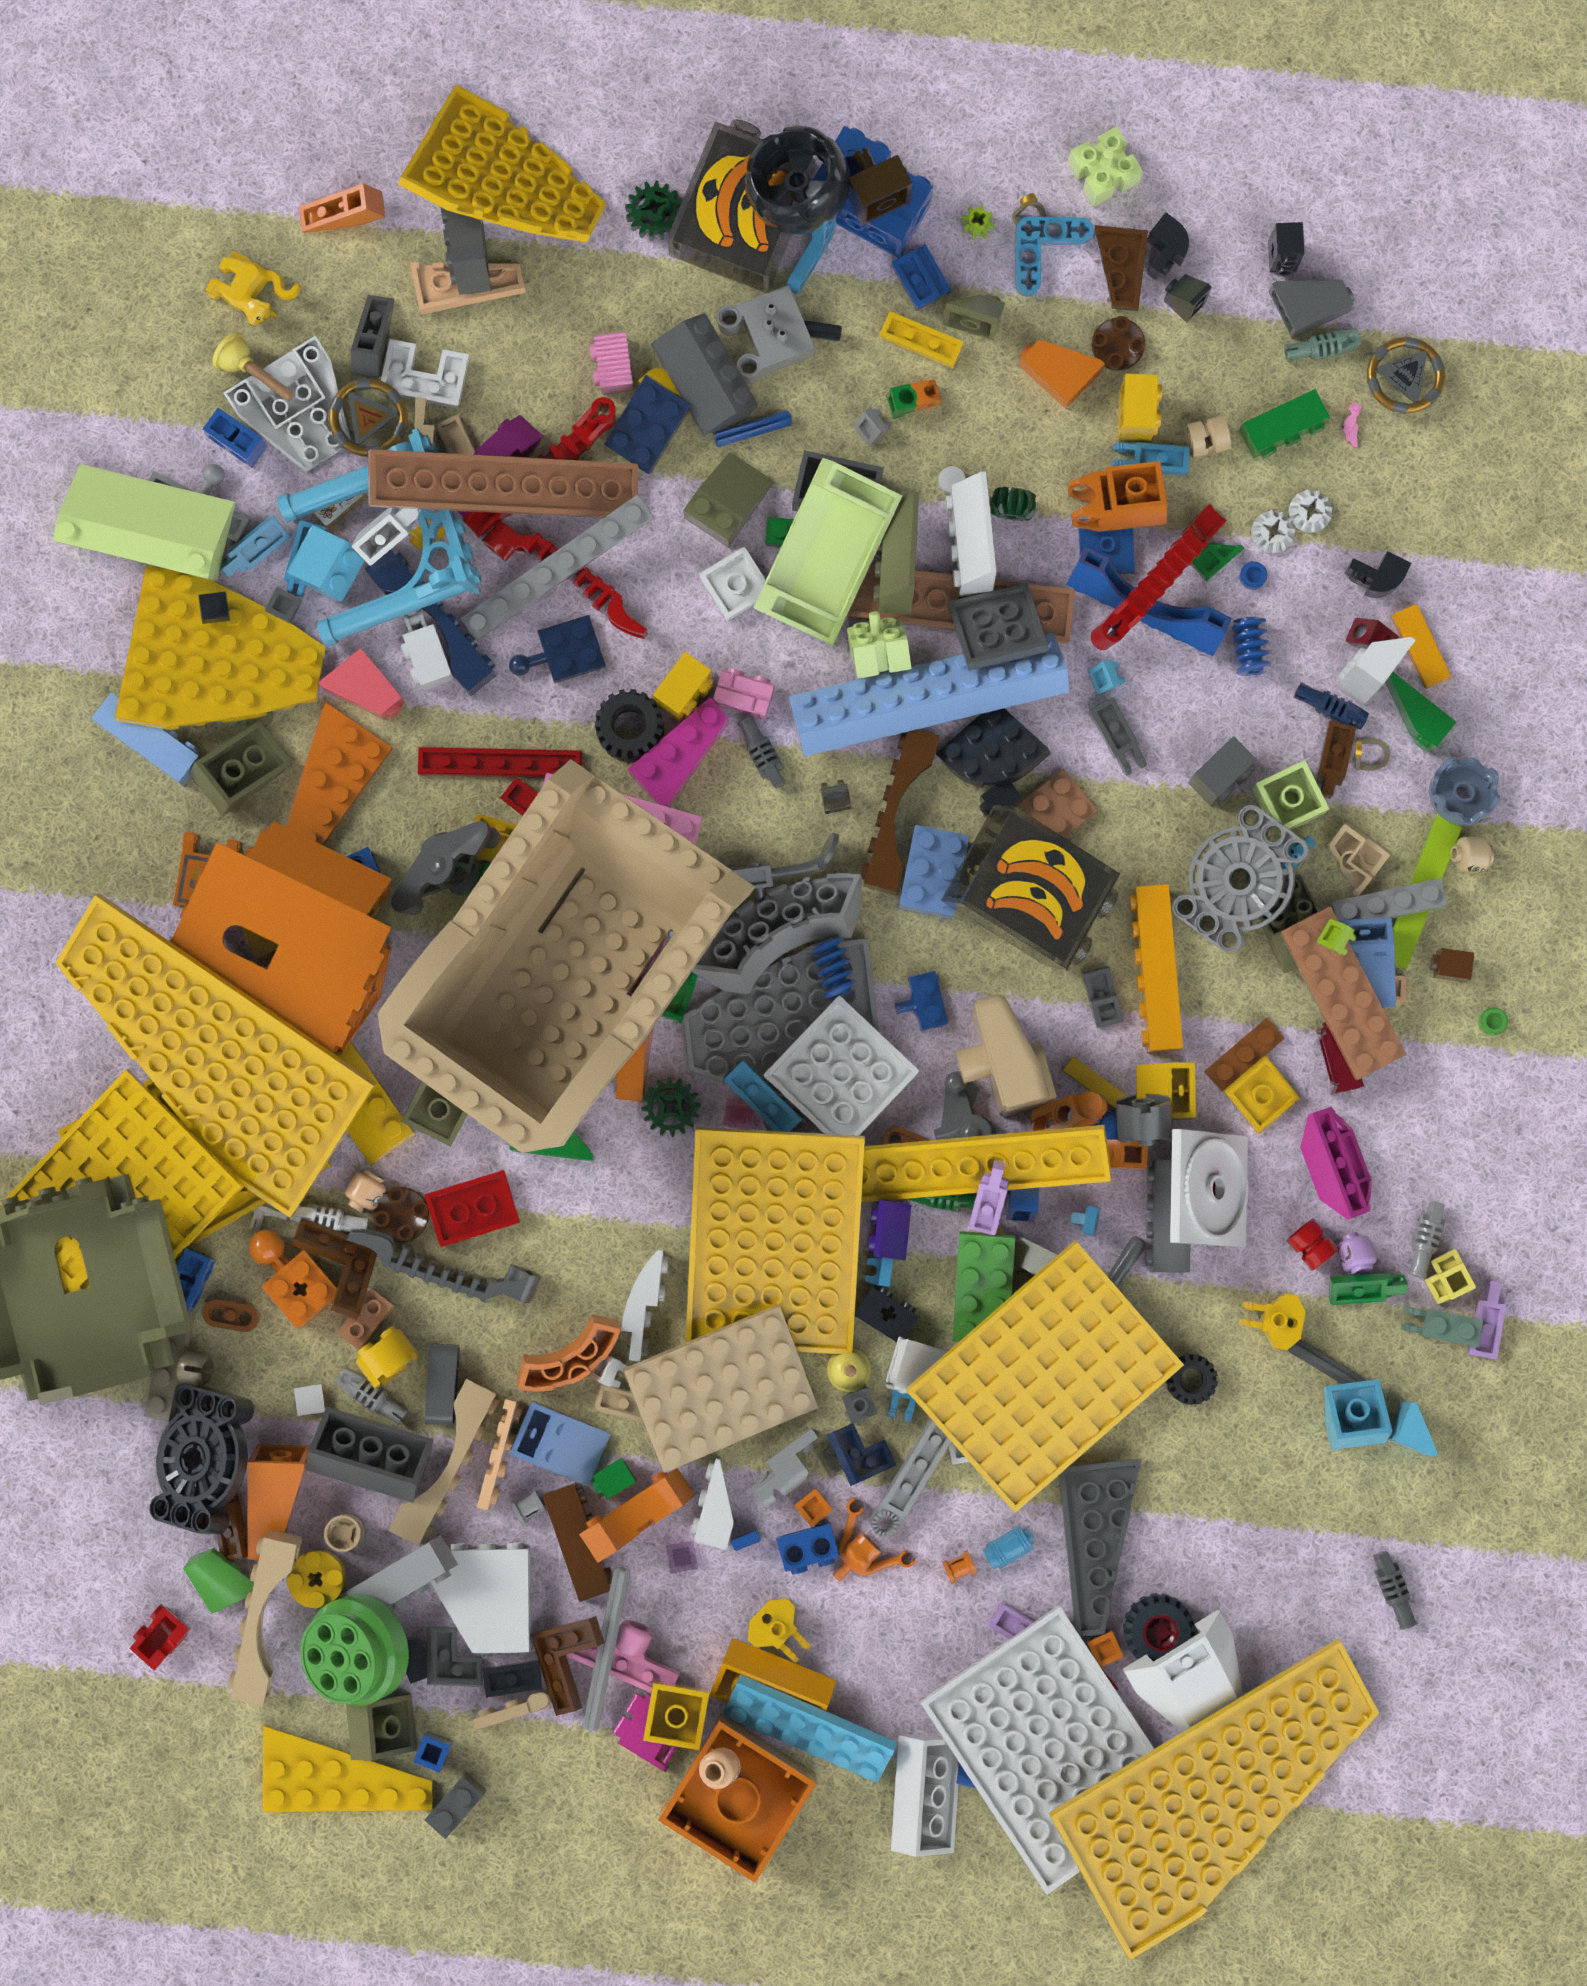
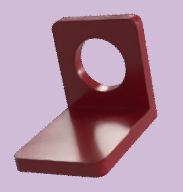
(1375, 632)

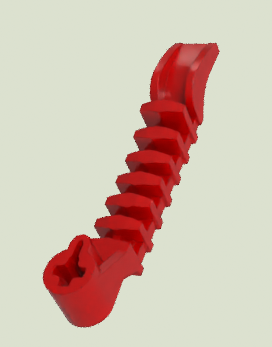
(583, 436)
(505, 541)
(1161, 577)

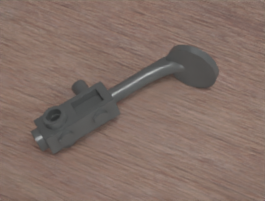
(761, 874)

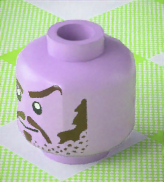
(1356, 1254)

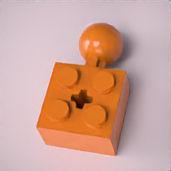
(267, 1249)

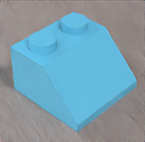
(326, 564)
(1356, 1414)

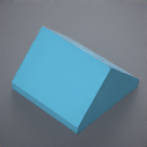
(1411, 1431)

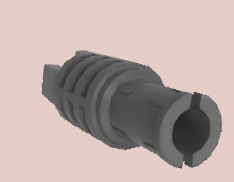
(762, 752)
(1394, 1589)

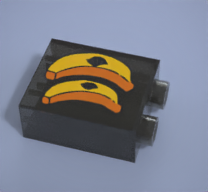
(716, 221)
(1032, 888)

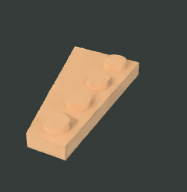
(437, 293)
(489, 1493)

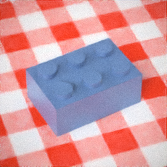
(930, 869)

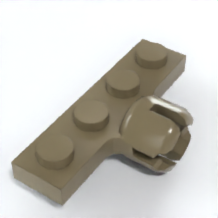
(168, 1379)

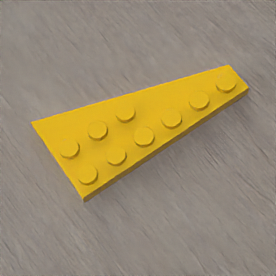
(320, 1778)

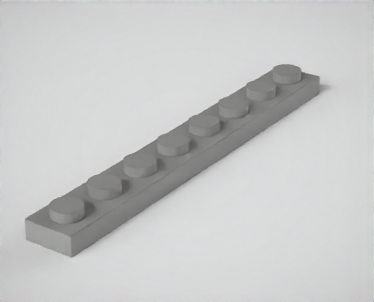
(557, 567)

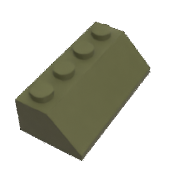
(898, 559)

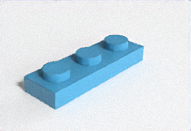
(762, 1098)

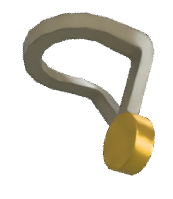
(1028, 200)
(1358, 754)

